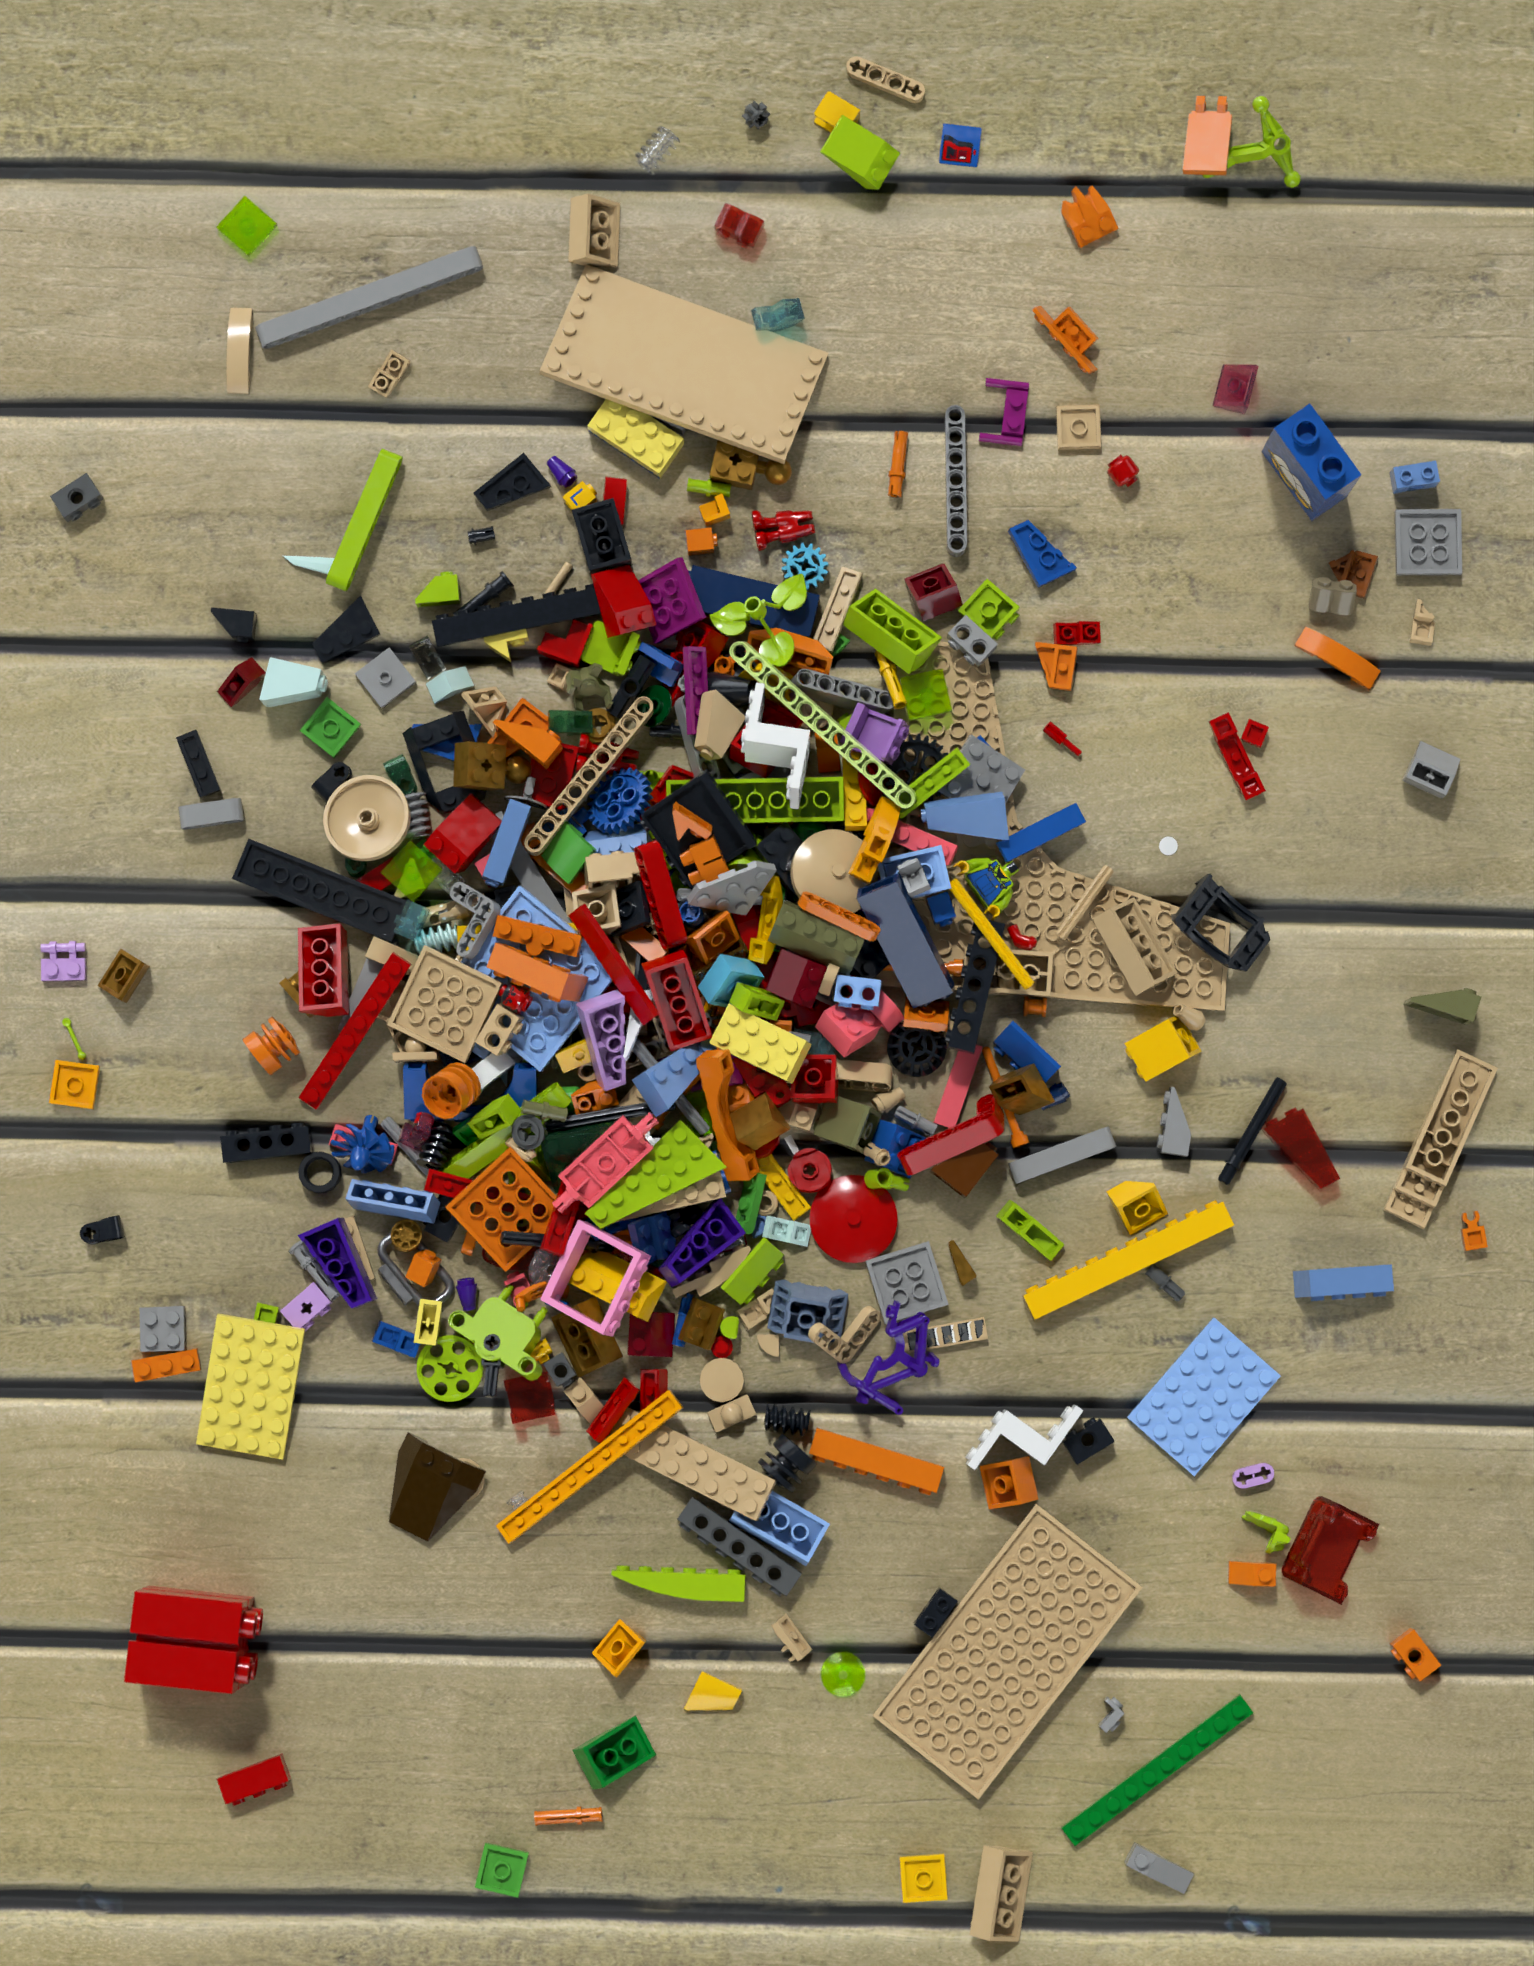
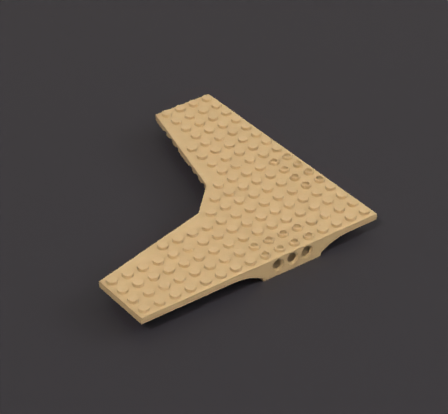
(1042, 892)

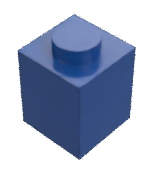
(941, 909)

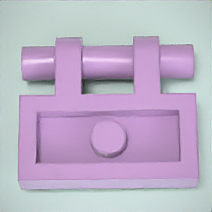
(63, 968)

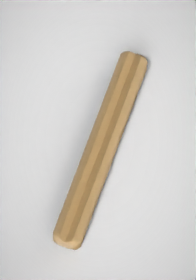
(1084, 902)

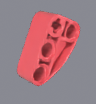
(886, 1012)

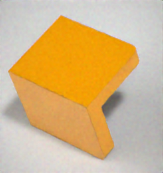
(715, 511)

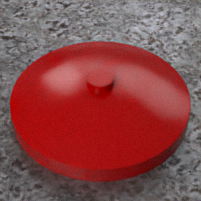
(853, 1220)

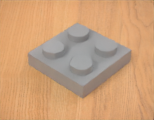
(162, 1329)

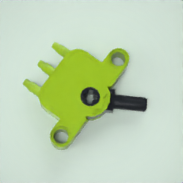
(512, 1330)

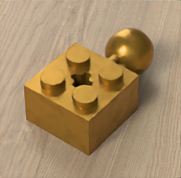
(744, 473)
(485, 766)

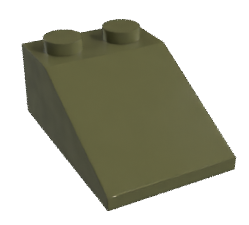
(1453, 1005)

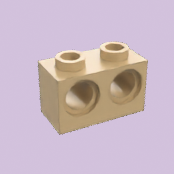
(495, 1026)

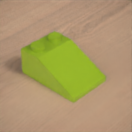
(860, 153)

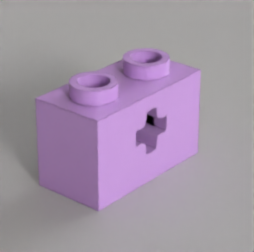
(311, 1295)

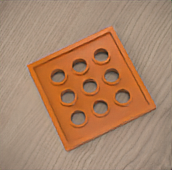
(508, 1193)

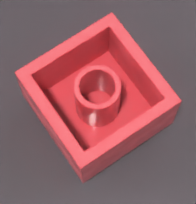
(848, 1027)

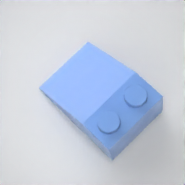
(933, 863)

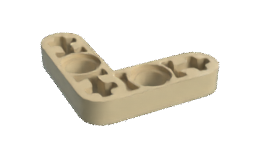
(842, 1344)

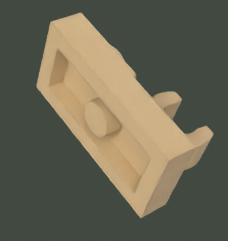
(793, 1639)

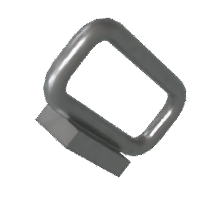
(400, 1284)

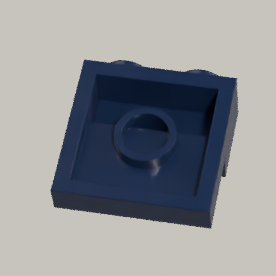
(653, 1235)

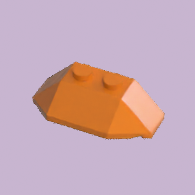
(807, 653)

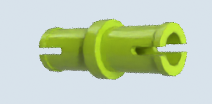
(708, 487)

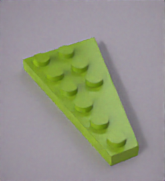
(669, 1167)

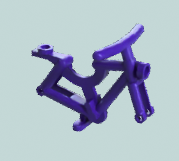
(916, 1365)

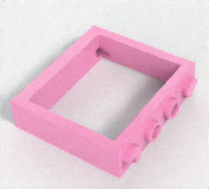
(567, 1264)

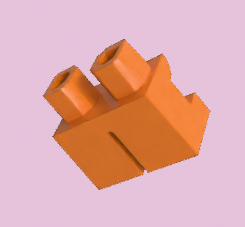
(707, 859)

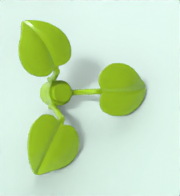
(733, 617)

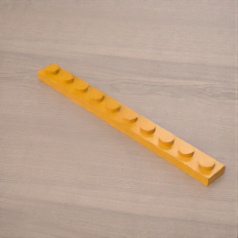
(589, 1466)

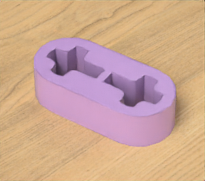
(1254, 1480)

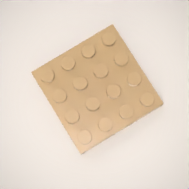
(445, 1003)

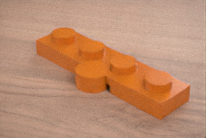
(537, 937)

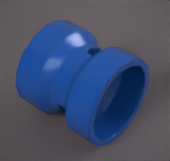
(688, 911)

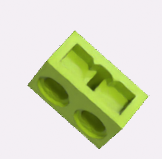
(756, 1001)

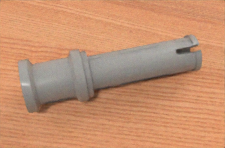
(306, 1262)

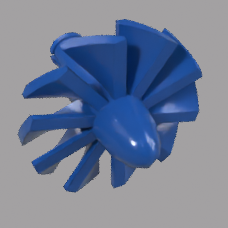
(366, 1149)

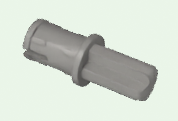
(916, 1121)

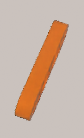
(839, 916)

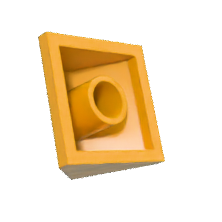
(618, 1647)

